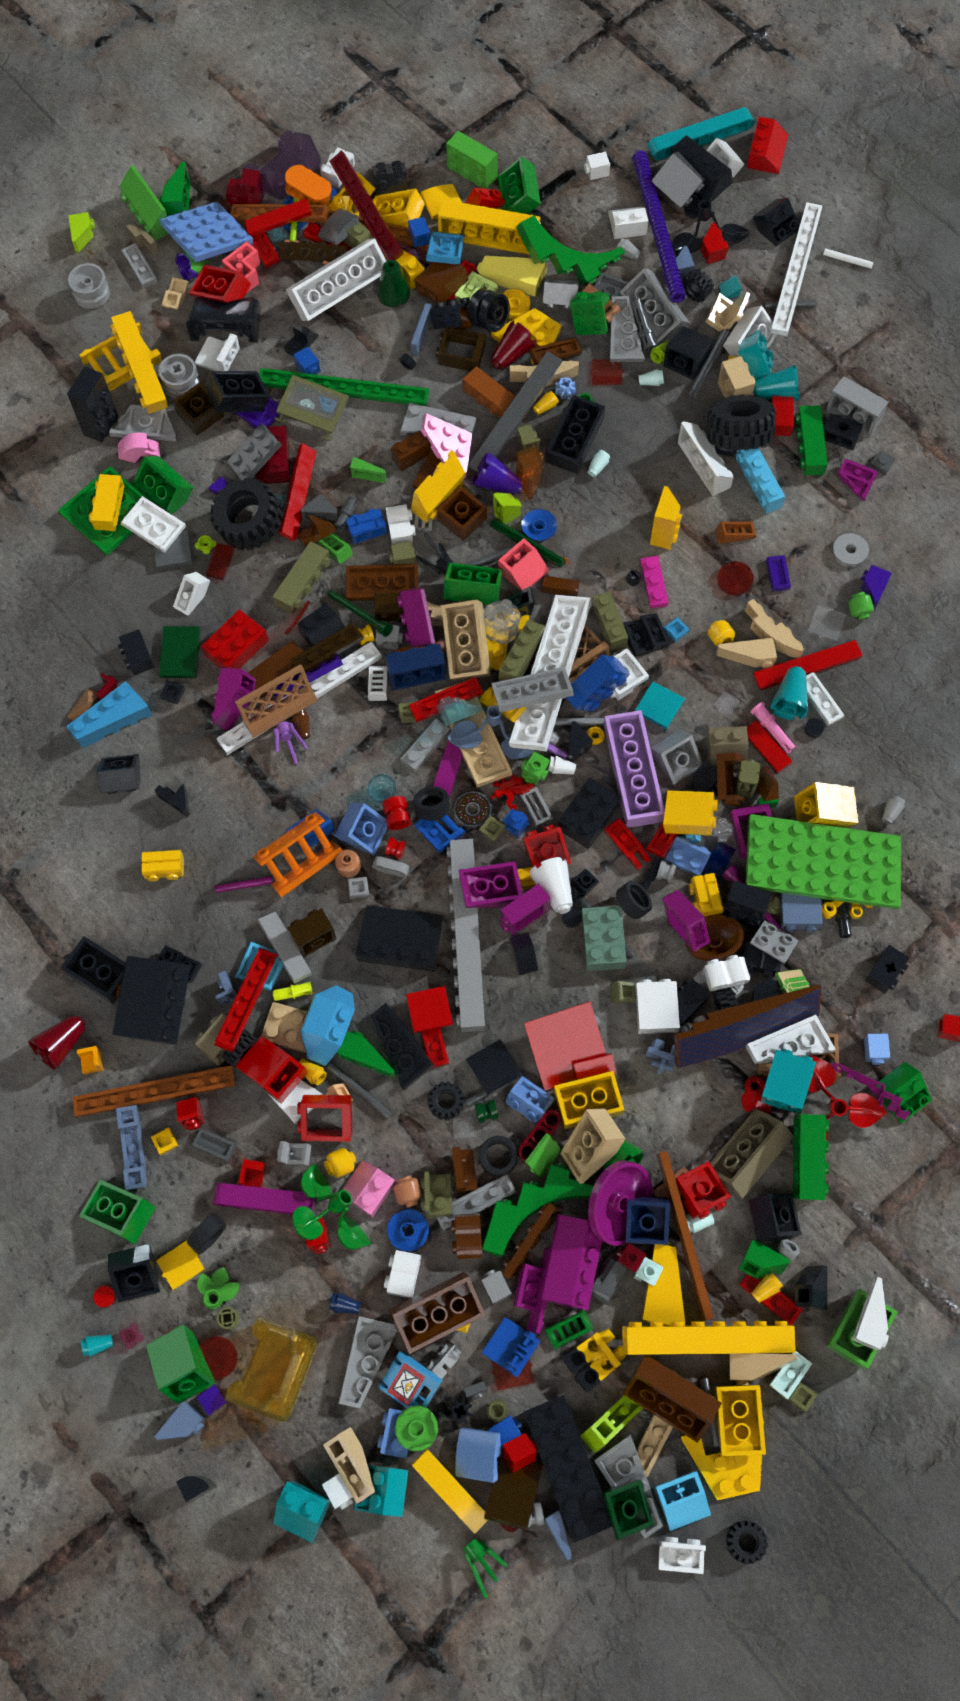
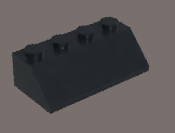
(716, 174)

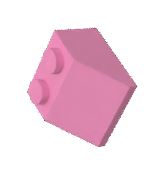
(369, 1188)

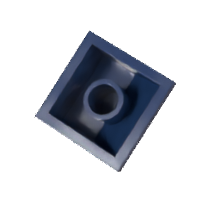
(648, 1220)

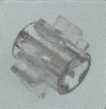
(723, 830)

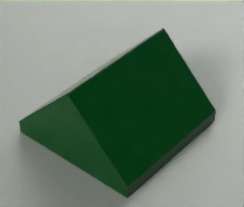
(628, 1508)

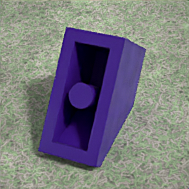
(875, 583)

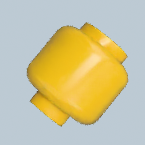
(721, 632)
(340, 1163)

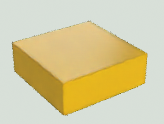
(164, 1141)

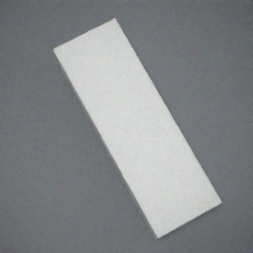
(822, 700)

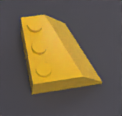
(438, 488)
(666, 521)

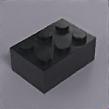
(237, 391)
(589, 813)
(95, 969)

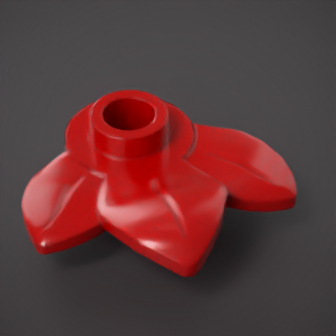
(752, 1098)

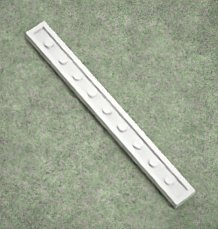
(796, 269)
(351, 666)

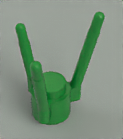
(475, 1552)

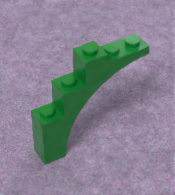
(564, 259)
(509, 1218)

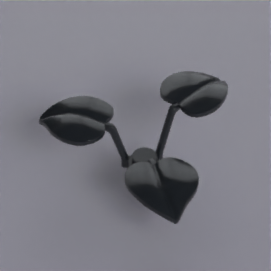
(703, 210)

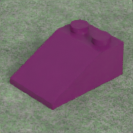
(490, 885)

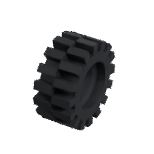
(697, 285)
(724, 999)
(244, 1044)
(437, 1091)
(760, 1542)

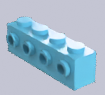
(761, 479)

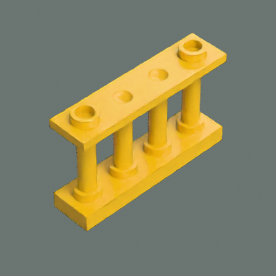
(121, 374)

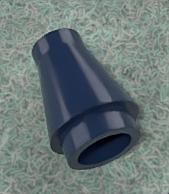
(343, 1304)

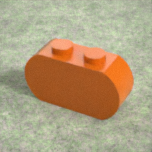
(304, 183)

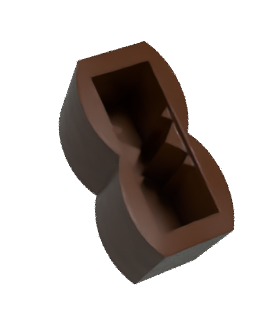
(468, 1236)

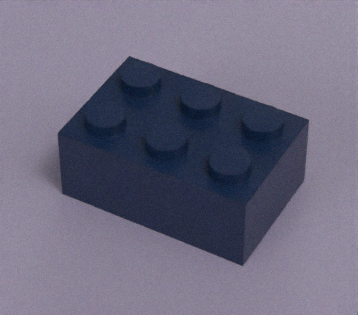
(416, 666)

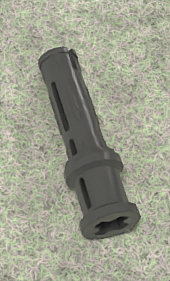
(645, 333)

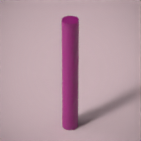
(243, 884)

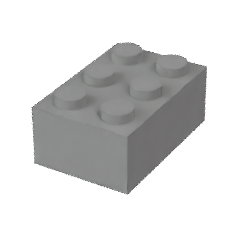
(857, 404)

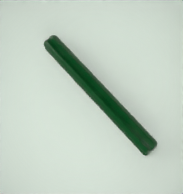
(517, 537)

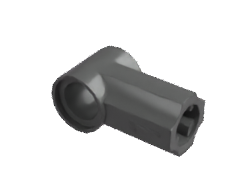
(605, 1285)

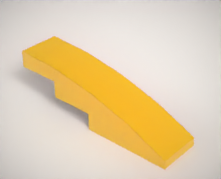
(450, 1490)

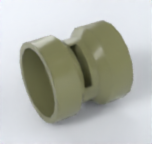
(231, 1321)

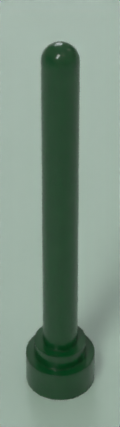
(383, 627)

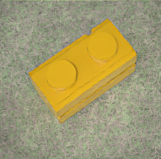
(162, 865)
(706, 894)

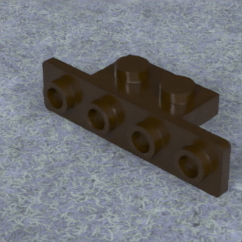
(310, 252)

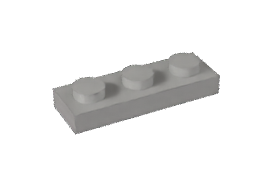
(425, 745)

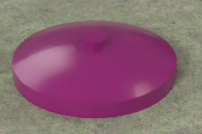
(609, 1199)

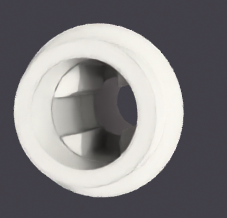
(561, 766)

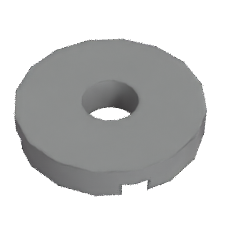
(850, 541)

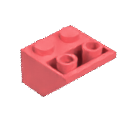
(522, 565)

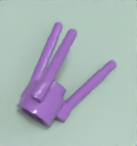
(284, 731)

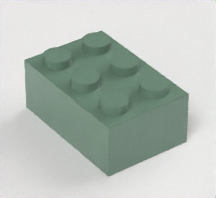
(603, 938)

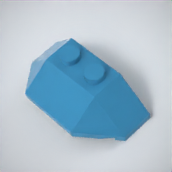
(327, 1023)

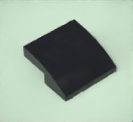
(646, 635)
(493, 1066)

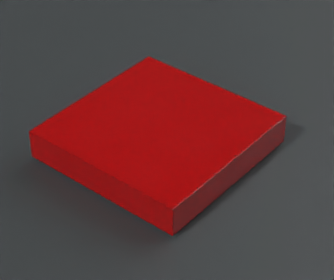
(429, 1009)

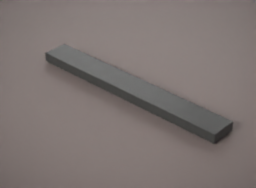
(518, 408)

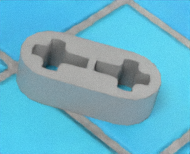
(390, 866)

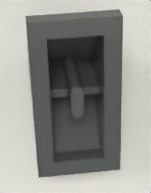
(320, 508)

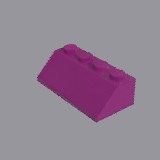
(571, 1264)

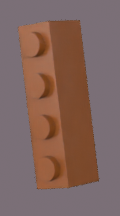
(487, 392)

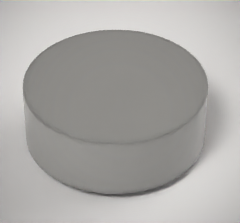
(788, 1249)

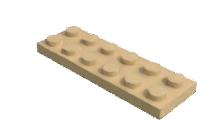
(486, 760)

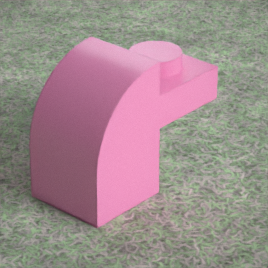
(137, 445)

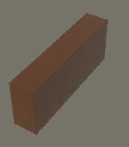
(275, 665)

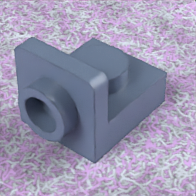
(225, 985)

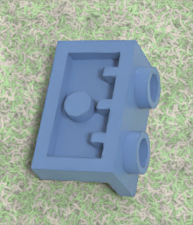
(688, 856)
(529, 1100)
(388, 1442)

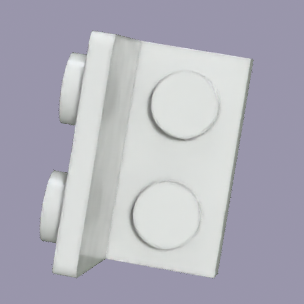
(218, 354)

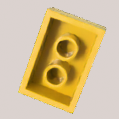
(588, 1093)

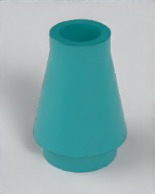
(95, 1344)

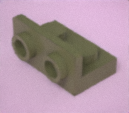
(437, 1195)

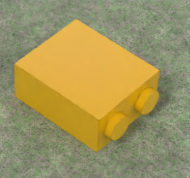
(690, 812)

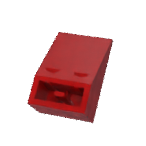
(272, 1069)

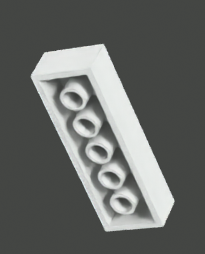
(337, 280)

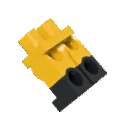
(599, 1354)

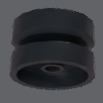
(488, 310)

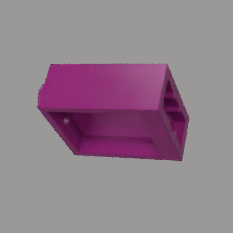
(742, 815)
(524, 910)
(686, 920)

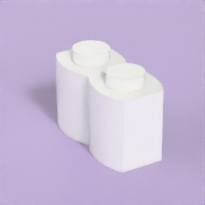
(399, 524)
(726, 973)
(403, 1274)

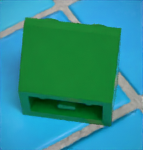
(910, 1086)

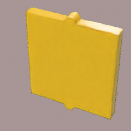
(180, 1265)

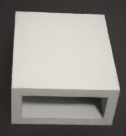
(657, 1006)

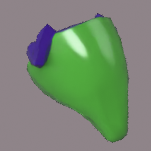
(188, 267)

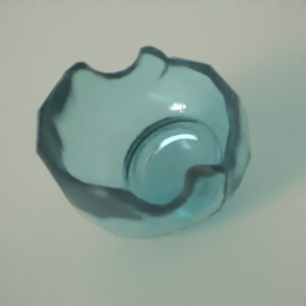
(381, 788)

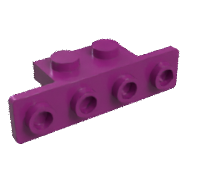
(529, 1291)

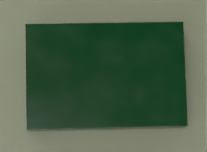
(179, 652)

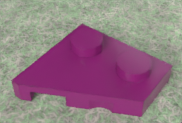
(857, 477)

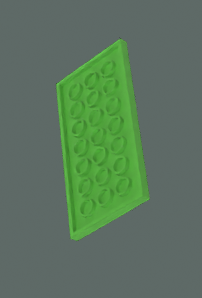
(824, 861)

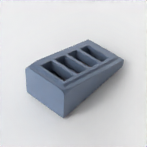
(556, 1526)

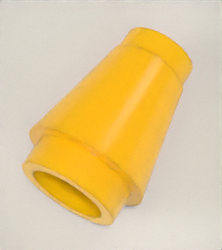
(546, 403)
(315, 1074)
(767, 1287)

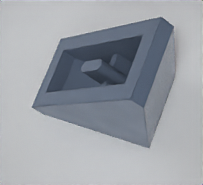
(684, 262)

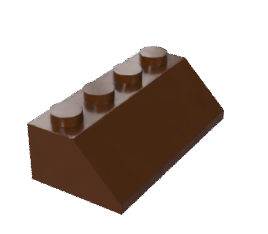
(436, 1312)

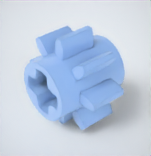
(565, 388)

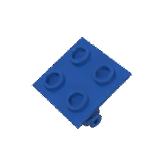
(511, 1347)

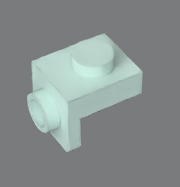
(648, 1271)

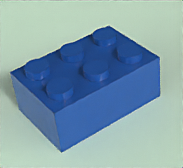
(597, 683)

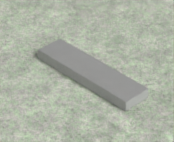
(284, 947)
(479, 1199)

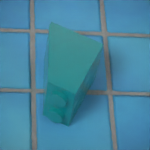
(788, 1081)
(301, 1510)

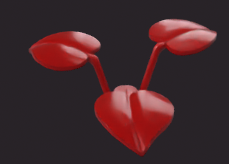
(863, 1107)

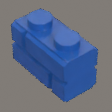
(366, 526)

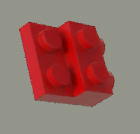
(546, 845)
(702, 1191)

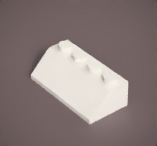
(704, 458)

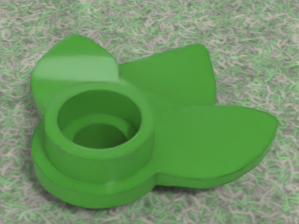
(217, 1285)

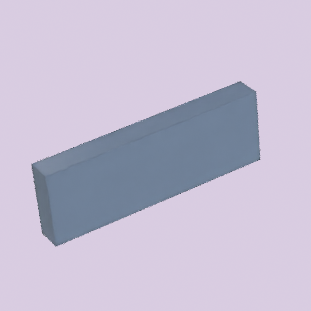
(421, 329)

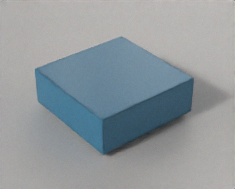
(676, 629)

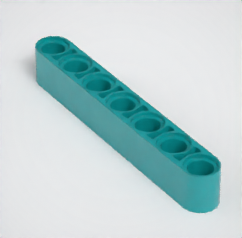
(703, 132)

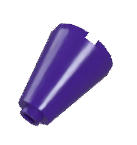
(496, 476)

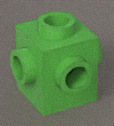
(535, 768)

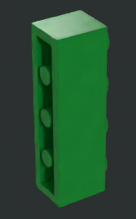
(811, 439)

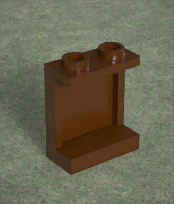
(725, 778)

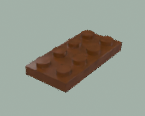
(366, 580)

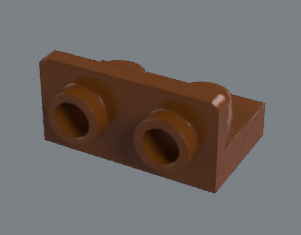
(464, 1169)

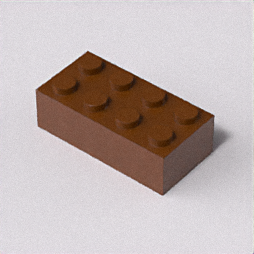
(672, 1398)

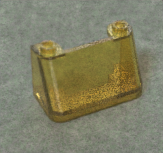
(274, 1370)

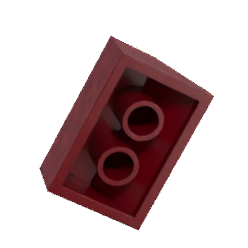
(277, 467)

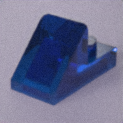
(719, 860)

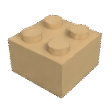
(735, 378)

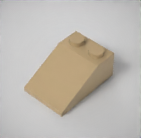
(592, 1143)

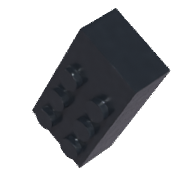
(92, 404)
(575, 434)

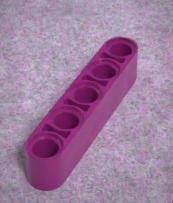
(260, 1198)

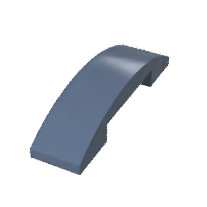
(132, 1147)

